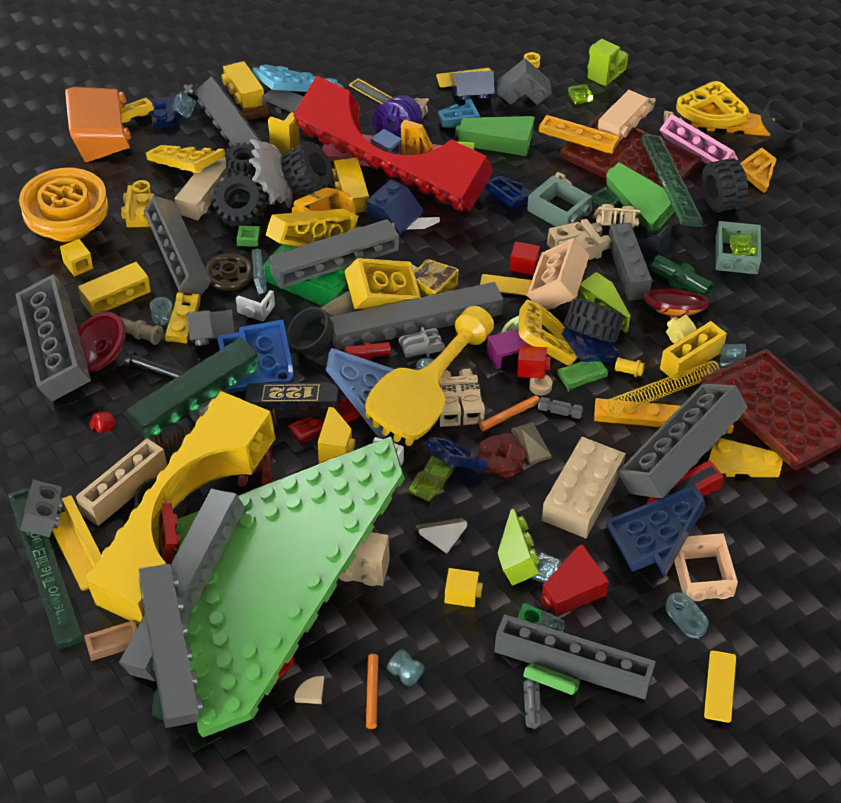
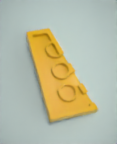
(185, 158)

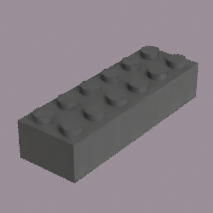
(52, 338)
(682, 440)

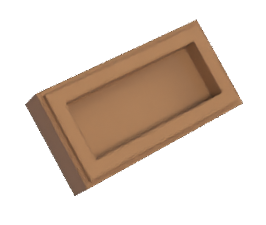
(110, 640)

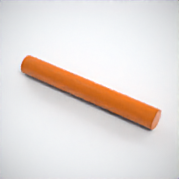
(509, 413)
(372, 691)

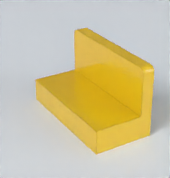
(284, 134)

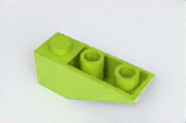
(603, 292)
(515, 550)

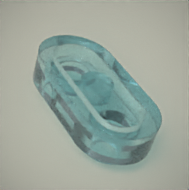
(688, 616)

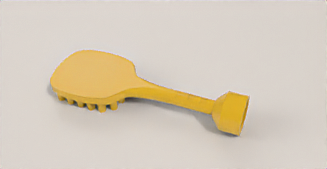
(411, 399)

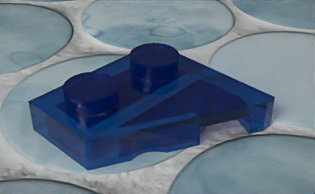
(163, 113)
(508, 191)
(590, 348)
(453, 454)

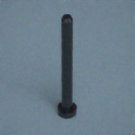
(131, 358)

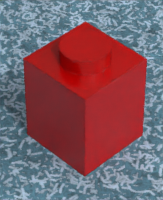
(524, 258)
(533, 362)

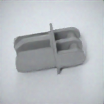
(421, 343)

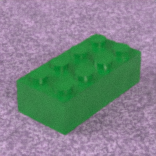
(318, 289)

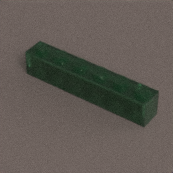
(193, 388)

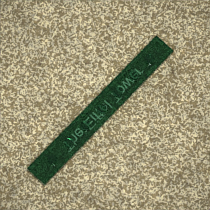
(671, 181)
(48, 578)

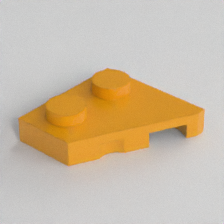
(414, 139)
(759, 168)

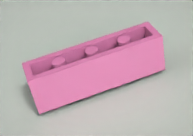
(695, 141)

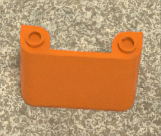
(96, 121)

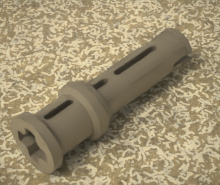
(141, 330)

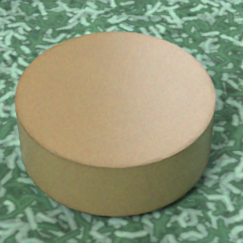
(541, 386)

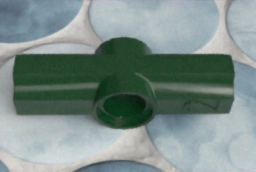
(681, 276)

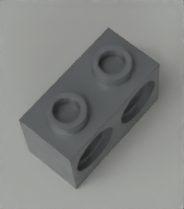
(41, 508)

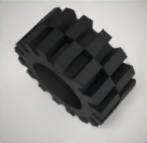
(238, 159)

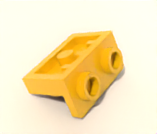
(134, 208)

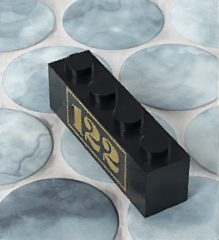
(295, 399)

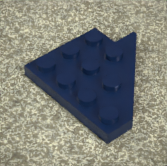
(657, 529)

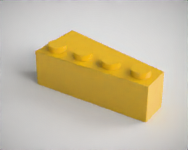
(308, 227)

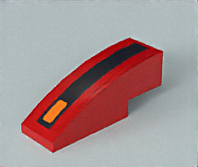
(704, 477)

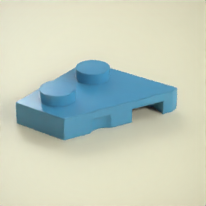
(453, 116)

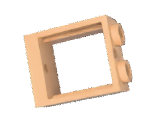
(711, 546)

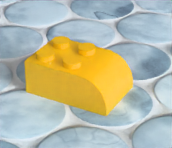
(380, 282)

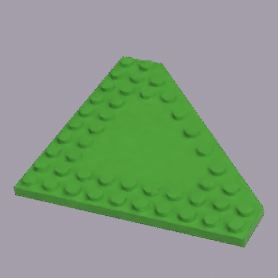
(278, 574)

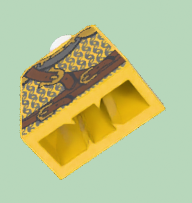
(435, 278)

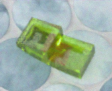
(431, 480)

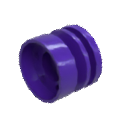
(397, 108)

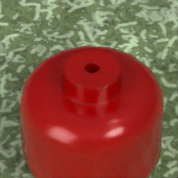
(102, 421)

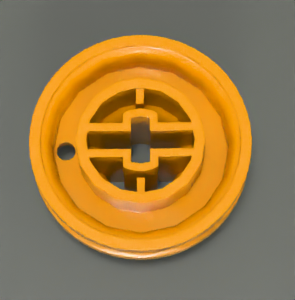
(64, 203)

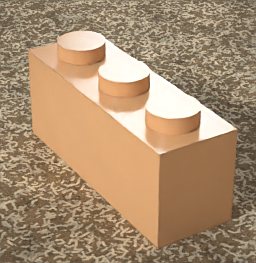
(624, 114)

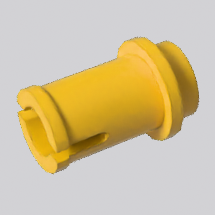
(630, 367)

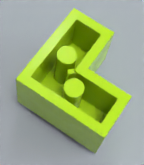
(606, 62)

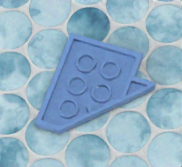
(356, 379)

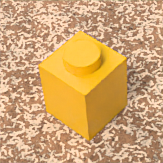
(76, 257)
(462, 587)

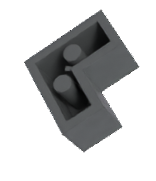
(522, 80)
(209, 325)

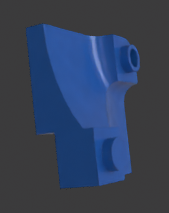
(272, 349)

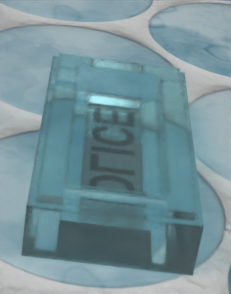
(259, 271)

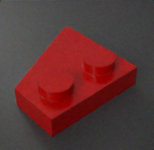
(167, 540)

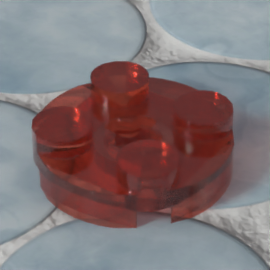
(505, 445)

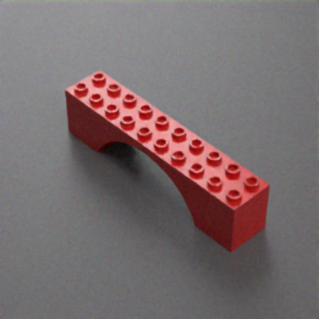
(448, 172)

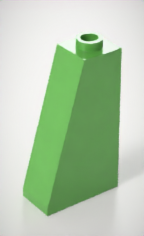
(498, 133)
(642, 194)

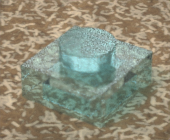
(184, 104)
(732, 353)
(546, 567)

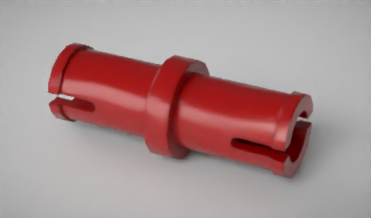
(369, 350)

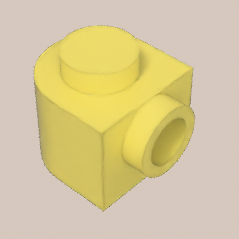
(680, 328)

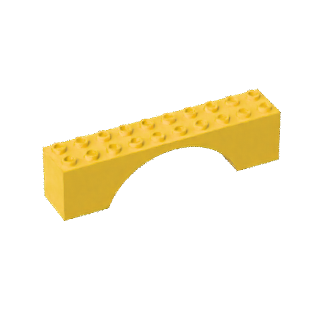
(224, 443)

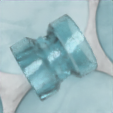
(405, 667)

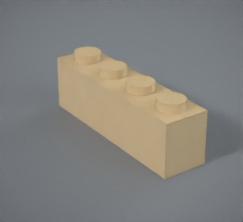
(198, 192)
(121, 482)

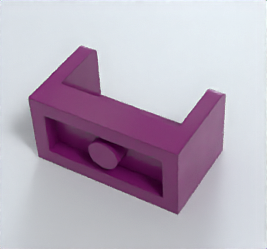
(504, 345)

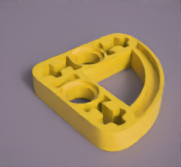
(714, 93)
(530, 330)

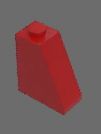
(574, 584)

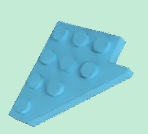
(283, 79)

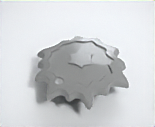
(269, 172)

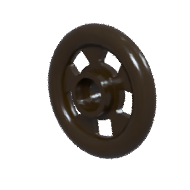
(229, 271)

